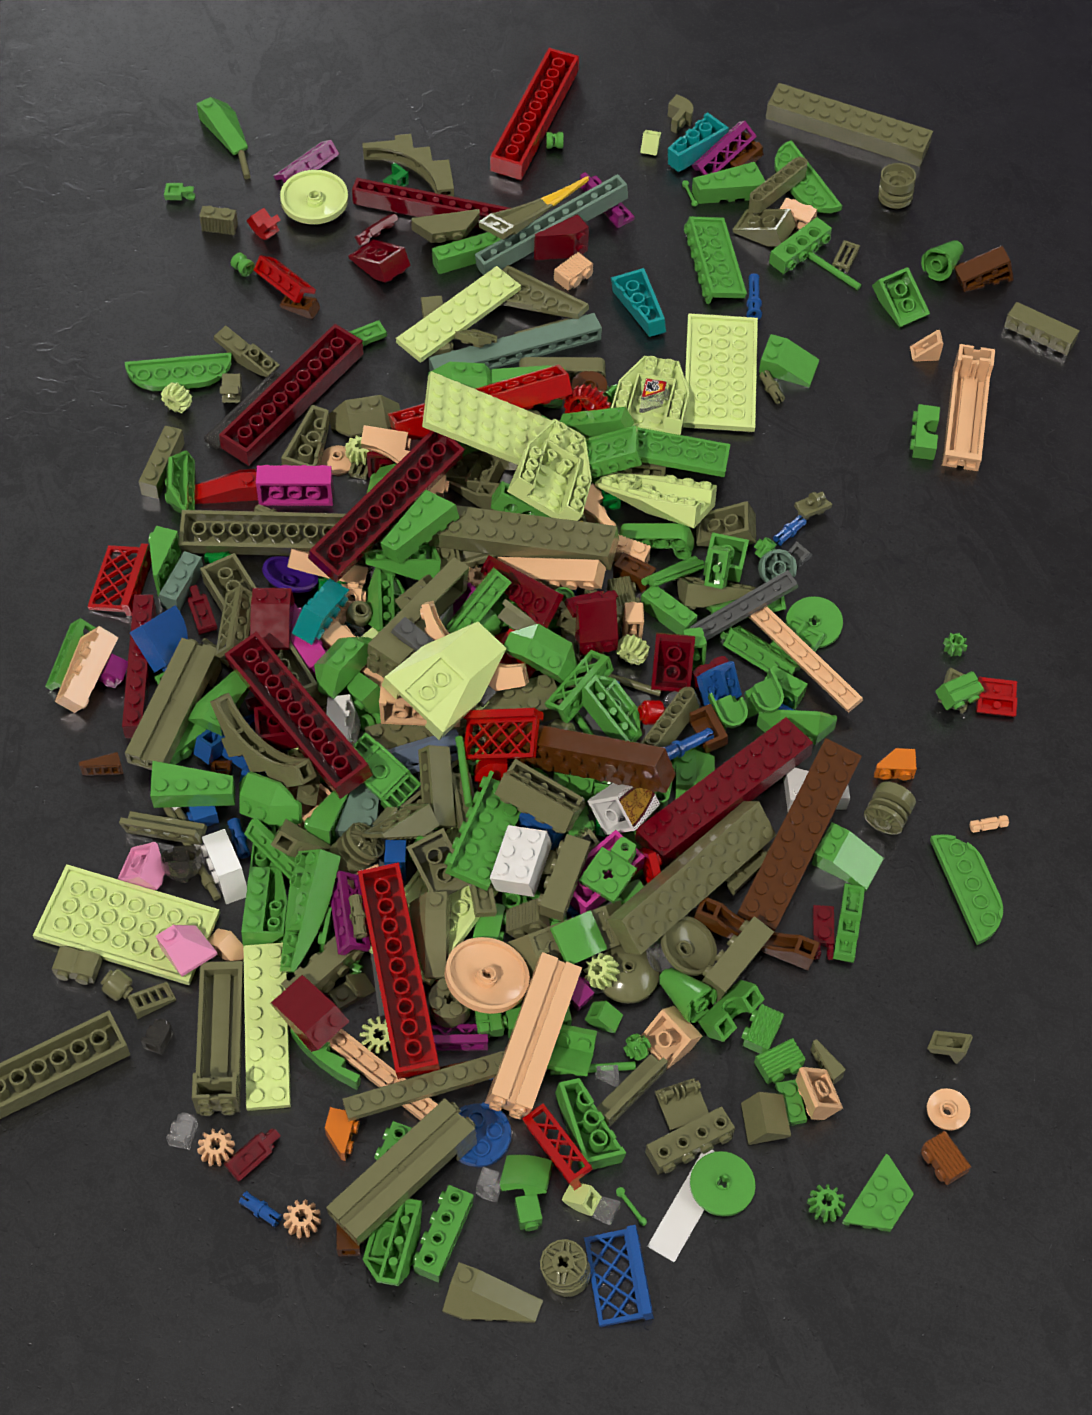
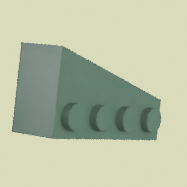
(360, 807)

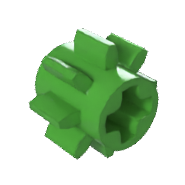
(764, 546)
(955, 644)
(637, 1046)

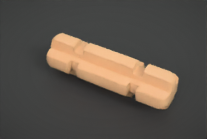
(989, 823)

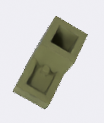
(681, 112)
(231, 388)

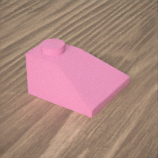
(143, 867)
(185, 947)

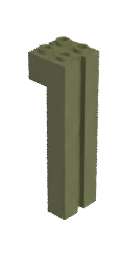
(444, 589)
(172, 703)
(219, 1038)
(403, 1170)

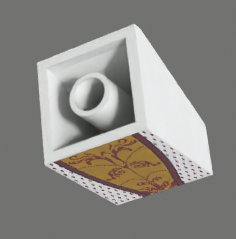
(622, 807)

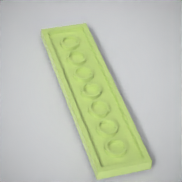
(458, 314)
(265, 1030)

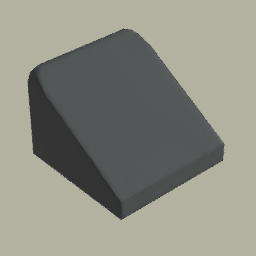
(800, 553)

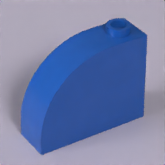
(160, 637)

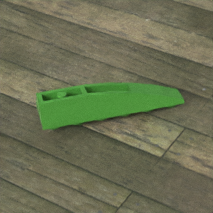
(264, 902)
(307, 903)

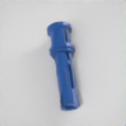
(754, 283)
(678, 748)

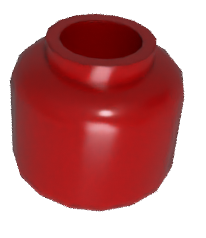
(650, 711)

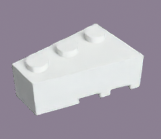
(344, 716)
(794, 781)
(225, 866)

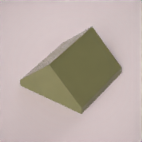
(765, 1118)

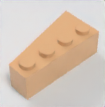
(85, 668)
(399, 711)

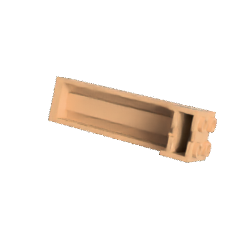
(968, 407)
(533, 1036)

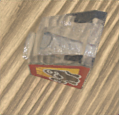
(653, 395)

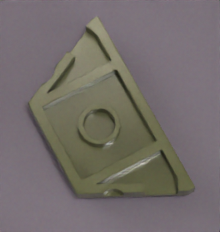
(747, 870)

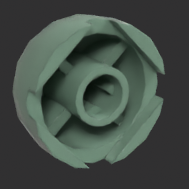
(775, 563)

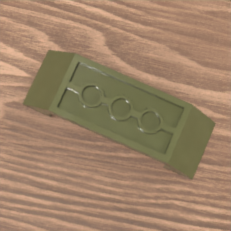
(535, 943)

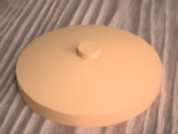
(486, 975)

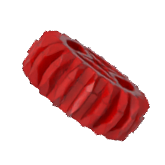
(589, 399)

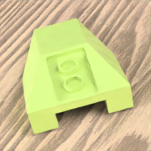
(630, 387)
(554, 472)
(663, 496)
(447, 676)

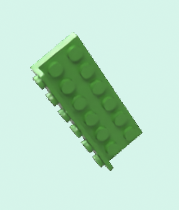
(714, 258)
(613, 451)
(683, 452)
(481, 836)

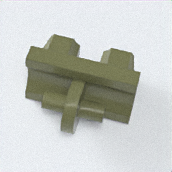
(814, 504)

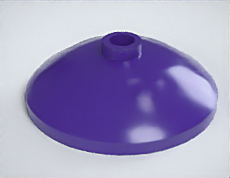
(281, 576)

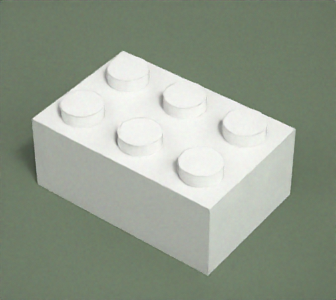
(520, 861)

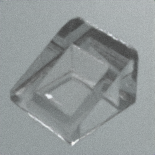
(608, 1074)
(606, 1210)

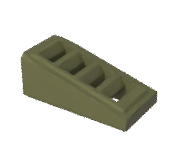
(154, 1005)
(827, 1061)

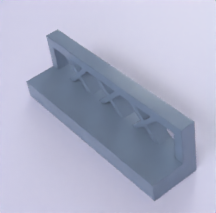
(408, 753)

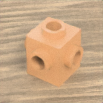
(356, 590)

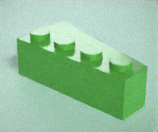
(727, 184)
(418, 525)
(189, 787)
(587, 1126)

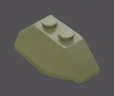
(445, 226)
(368, 411)

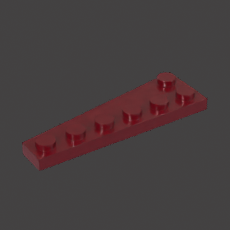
(529, 594)

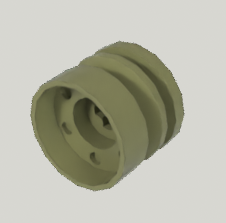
(897, 185)
(890, 808)
(355, 851)
(567, 1280)

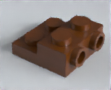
(749, 154)

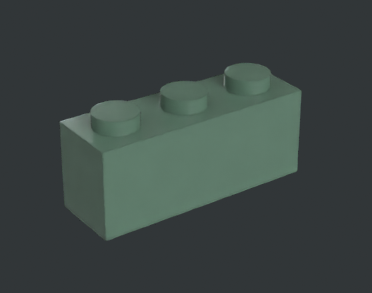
(182, 577)

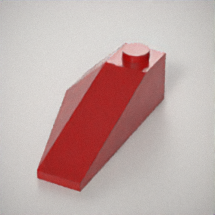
(228, 488)

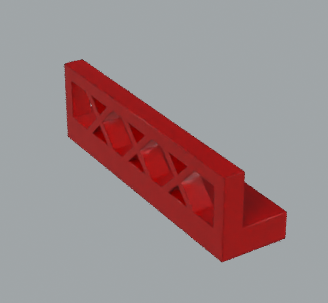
(282, 278)
(551, 1151)

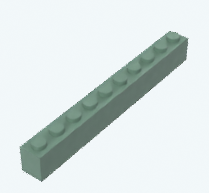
(521, 244)
(526, 344)

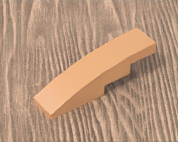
(299, 561)

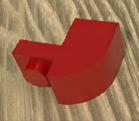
(263, 224)
(483, 767)

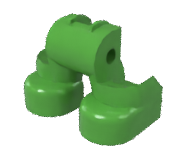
(762, 697)

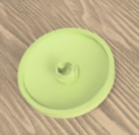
(314, 197)

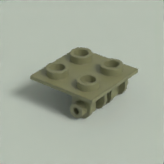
(681, 1103)

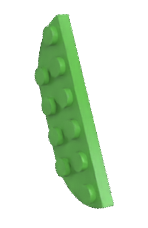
(812, 188)
(187, 371)
(971, 885)

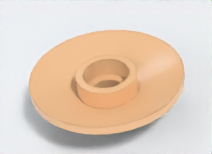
(337, 459)
(952, 1101)

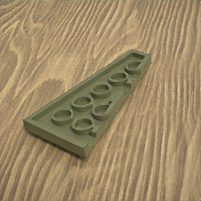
(542, 297)

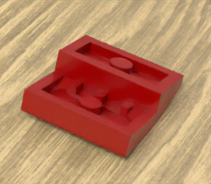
(997, 697)

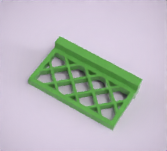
(479, 601)
(262, 838)

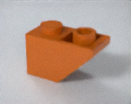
(897, 765)
(340, 1132)

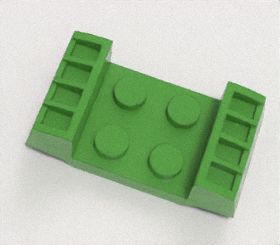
(390, 778)

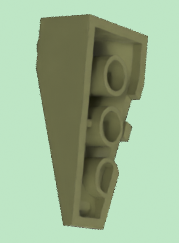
(695, 594)
(431, 930)
(484, 1297)

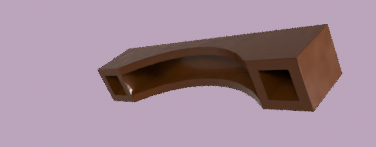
(787, 947)

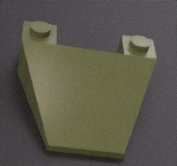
(478, 476)

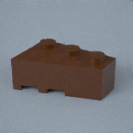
(984, 269)

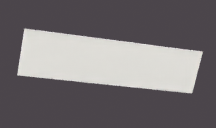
(677, 1222)

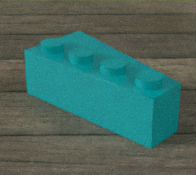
(696, 142)
(640, 300)
(320, 611)

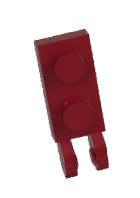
(823, 929)

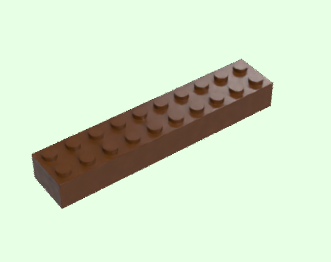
(593, 757)
(799, 834)

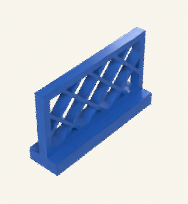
(637, 1271)

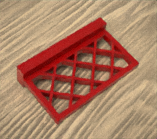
(134, 585)
(506, 717)

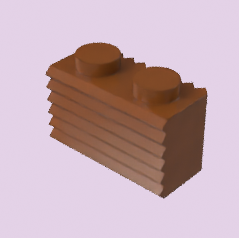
(945, 1158)

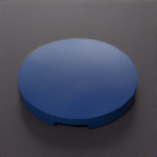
(492, 1135)

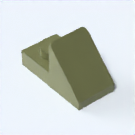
(354, 989)
(950, 1044)

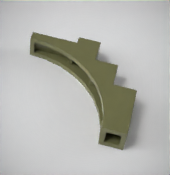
(418, 159)
(259, 755)

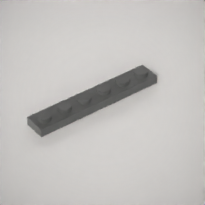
(747, 605)
(416, 638)

